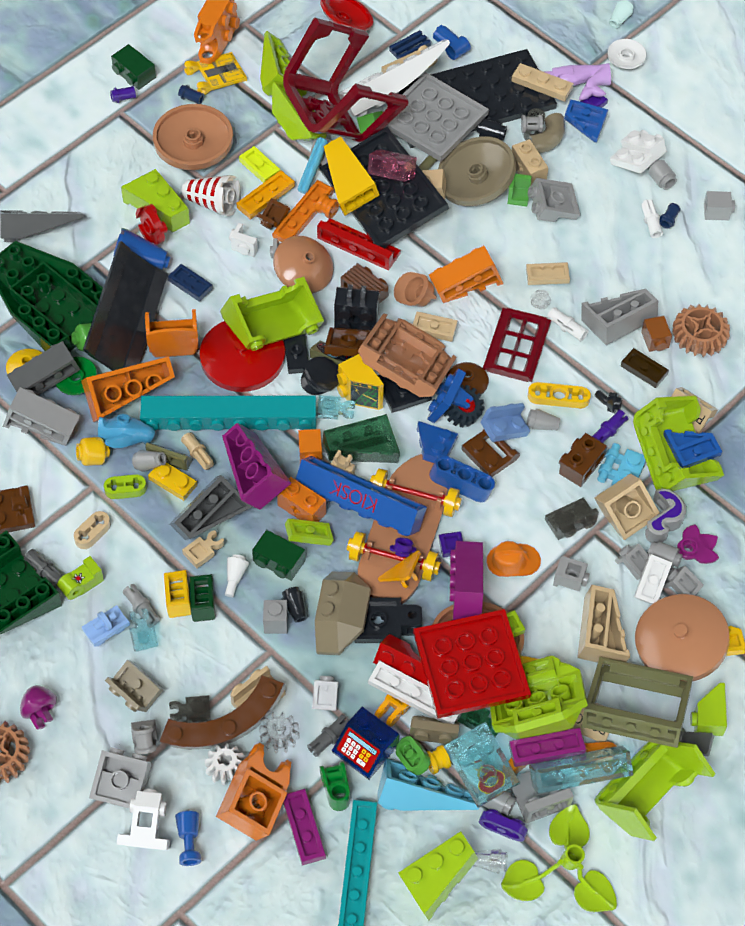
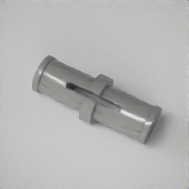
(139, 602)

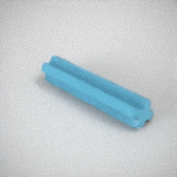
(312, 165)

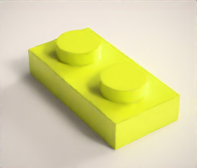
(258, 164)

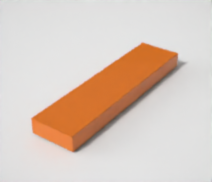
(302, 213)

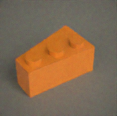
(465, 274)

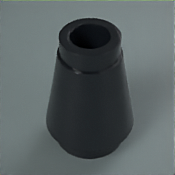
(295, 603)

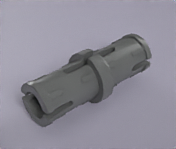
(43, 567)
(328, 736)

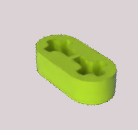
(125, 486)

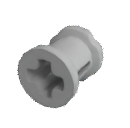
(537, 127)

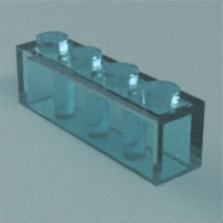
(581, 769)

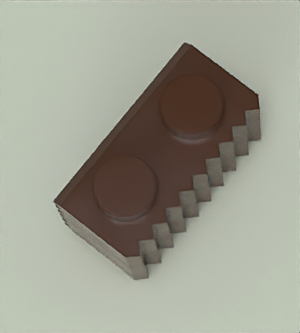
(363, 276)

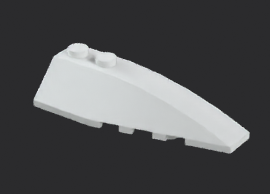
(396, 77)

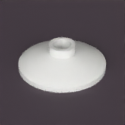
(626, 53)

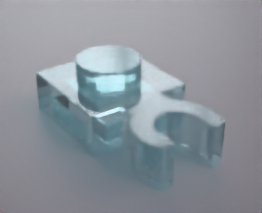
(331, 407)
(144, 634)

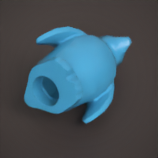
(124, 431)

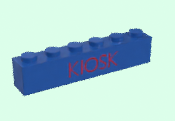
(361, 496)

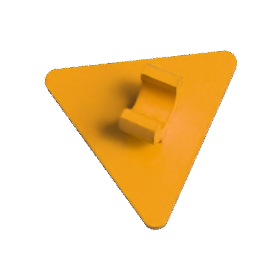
(402, 571)

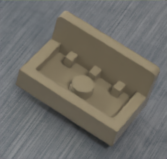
(134, 687)
(433, 730)

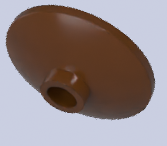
(478, 376)

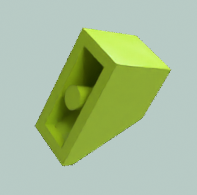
(711, 712)

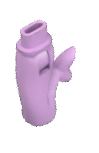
(590, 74)

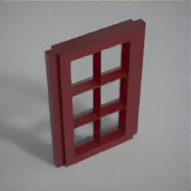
(499, 337)

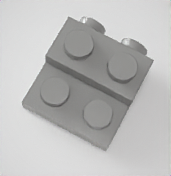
(553, 200)
(119, 777)

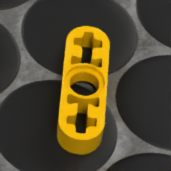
(574, 402)

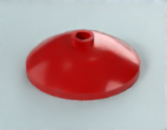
(348, 13)

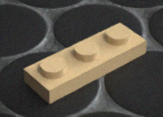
(542, 82)

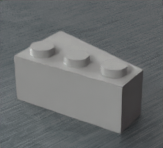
(41, 416)

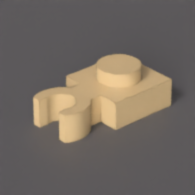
(343, 462)
(201, 551)

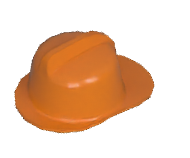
(513, 559)

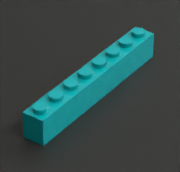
(225, 411)

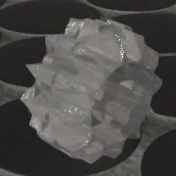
(288, 735)

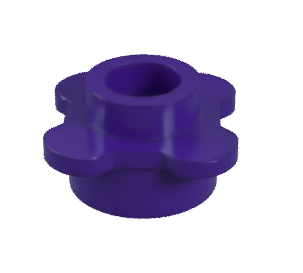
(403, 547)

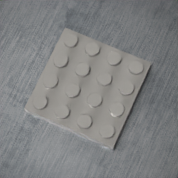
(436, 117)

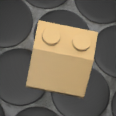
(627, 505)

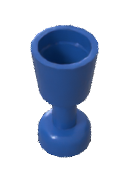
(188, 829)

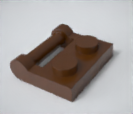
(486, 457)

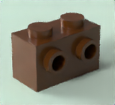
(582, 459)

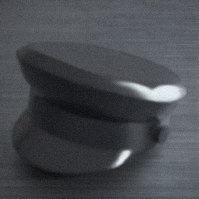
(319, 376)

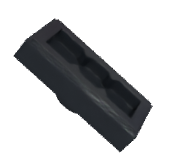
(296, 354)

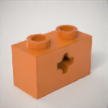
(302, 502)

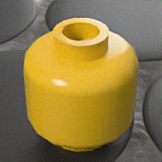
(92, 451)

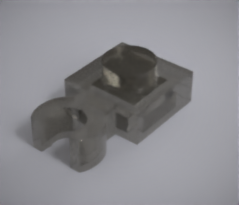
(196, 709)

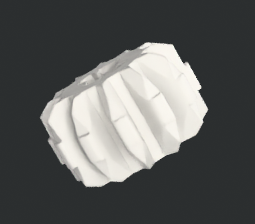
(217, 768)

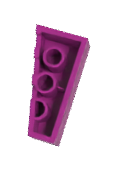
(253, 467)
(466, 579)

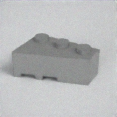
(620, 315)

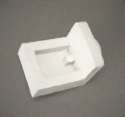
(243, 243)

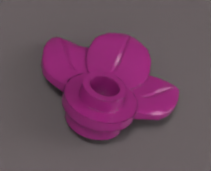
(699, 544)

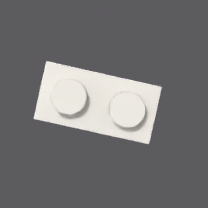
(652, 579)

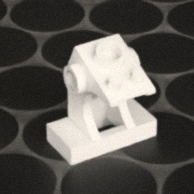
(145, 837)

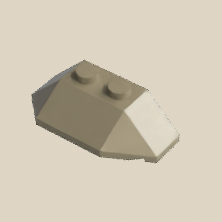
(340, 612)

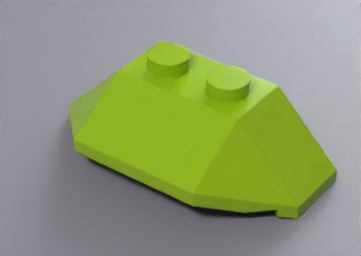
(288, 116)

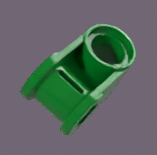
(336, 782)

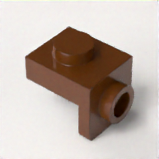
(273, 214)

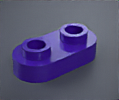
(510, 828)

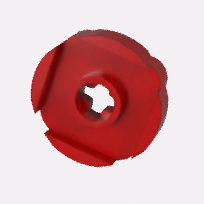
(151, 226)

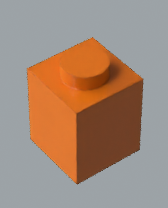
(310, 443)

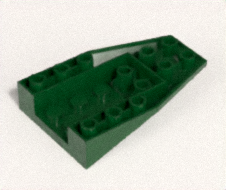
(46, 294)
(22, 590)

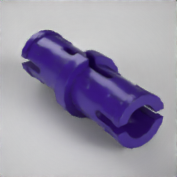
(609, 427)

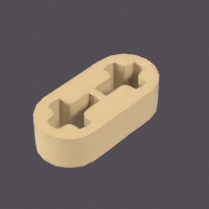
(93, 531)

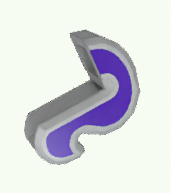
(669, 519)

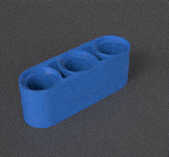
(455, 474)

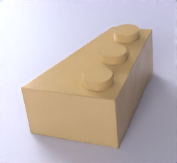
(601, 627)

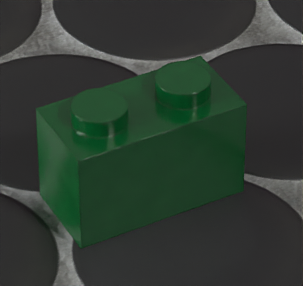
(133, 67)
(278, 555)

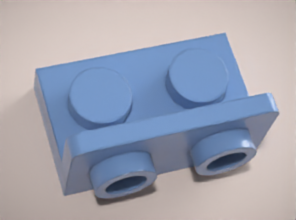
(505, 422)

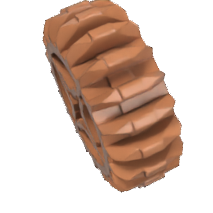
(701, 330)
(9, 763)

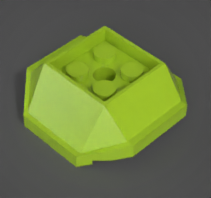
(554, 701)

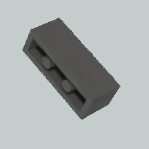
(44, 370)

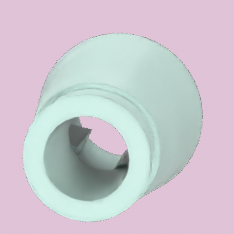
(621, 12)

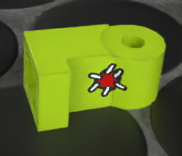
(81, 579)

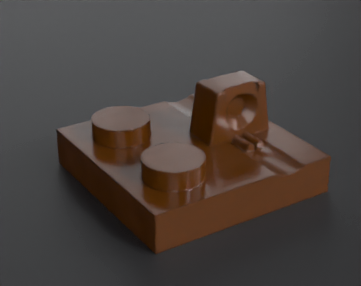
(344, 341)
(16, 509)

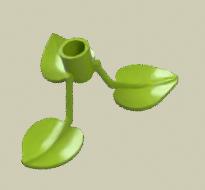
(571, 830)

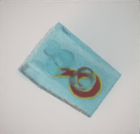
(481, 764)

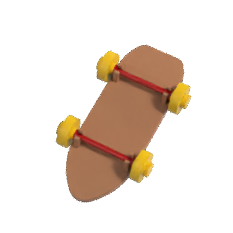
(414, 483)

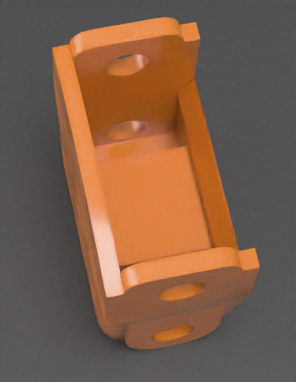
(172, 336)

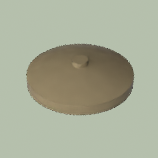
(478, 171)

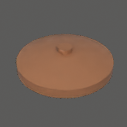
(192, 136)
(683, 636)

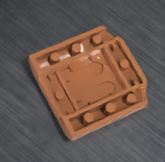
(406, 356)

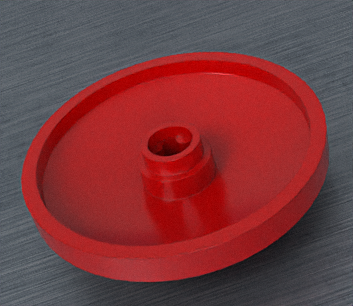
(236, 367)

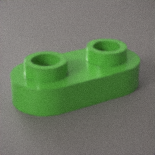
(412, 755)

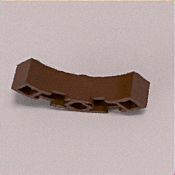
(228, 727)

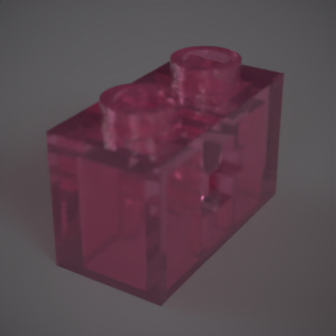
(392, 165)

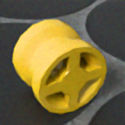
(438, 759)

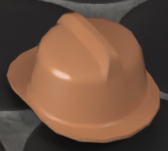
(414, 290)

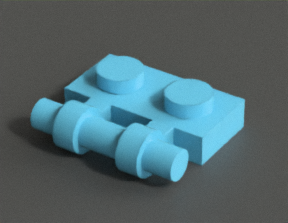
(629, 463)

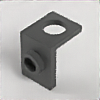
(702, 740)

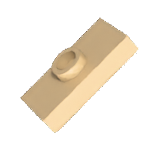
(547, 273)

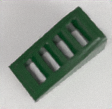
(206, 610)

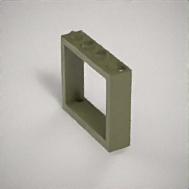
(634, 724)

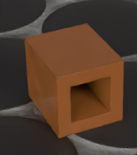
(656, 333)

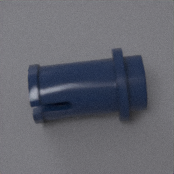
(186, 92)
(668, 218)

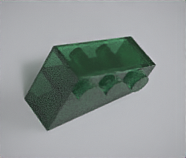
(364, 440)

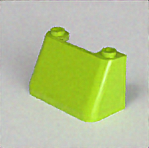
(273, 315)
(678, 416)

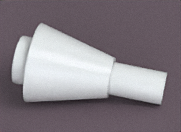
(235, 569)

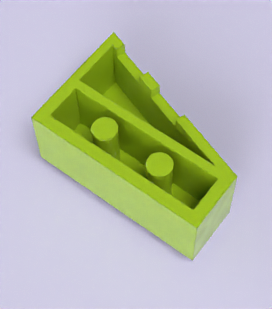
(154, 190)
(438, 872)

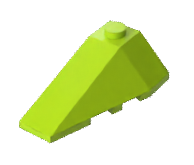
(274, 63)

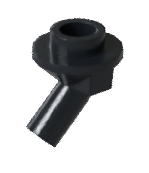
(612, 401)

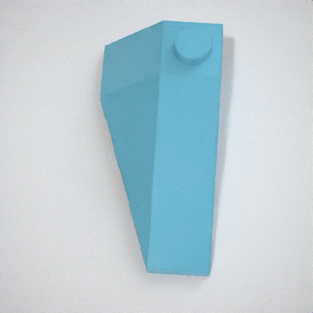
(412, 792)

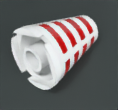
(213, 193)

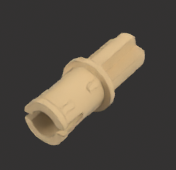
(197, 450)

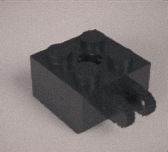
(356, 308)

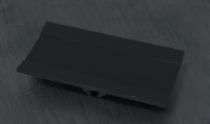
(118, 325)

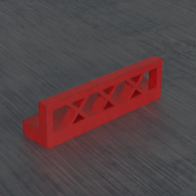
(356, 243)

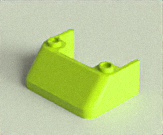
(654, 774)

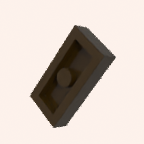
(644, 368)

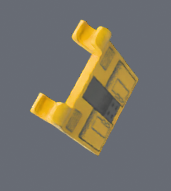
(218, 74)

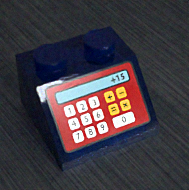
(366, 743)

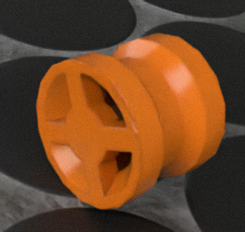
(327, 206)

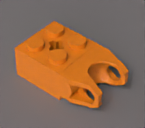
(216, 27)
(255, 795)

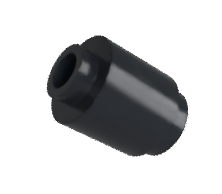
(491, 128)

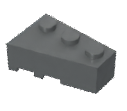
(209, 508)

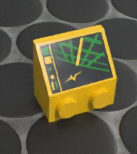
(360, 383)

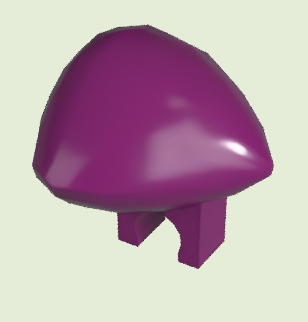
(36, 705)

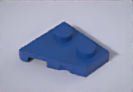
(586, 118)
(435, 441)
(692, 448)

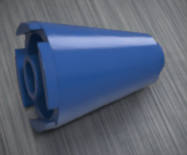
(148, 251)

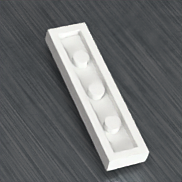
(406, 690)

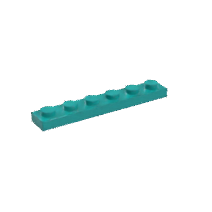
(358, 863)

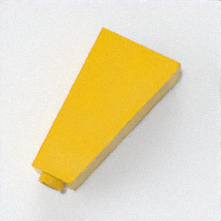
(349, 177)

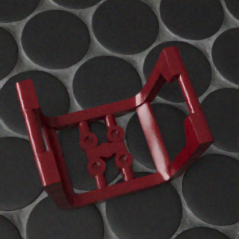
(334, 112)

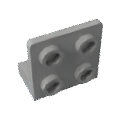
(535, 805)

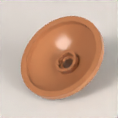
(291, 262)

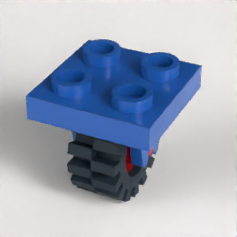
(456, 402)

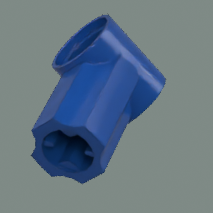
(458, 45)

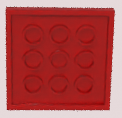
(471, 663)

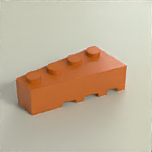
(119, 387)

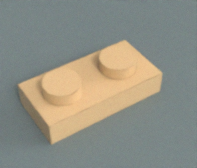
(436, 326)

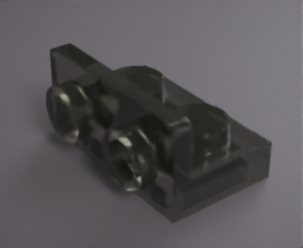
(571, 518)

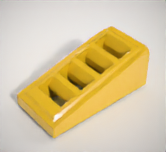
(180, 606)

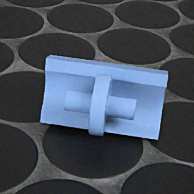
(105, 626)

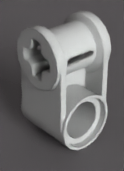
(144, 736)

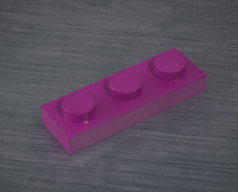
(547, 747)
(303, 827)

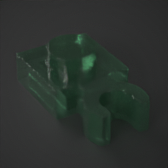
(475, 718)

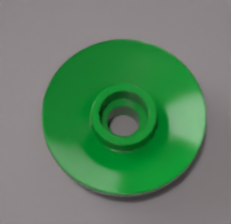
(71, 387)

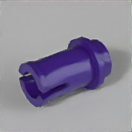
(122, 94)

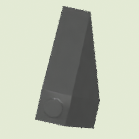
(20, 224)

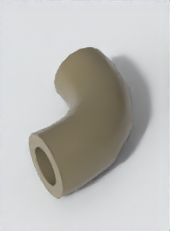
(552, 135)

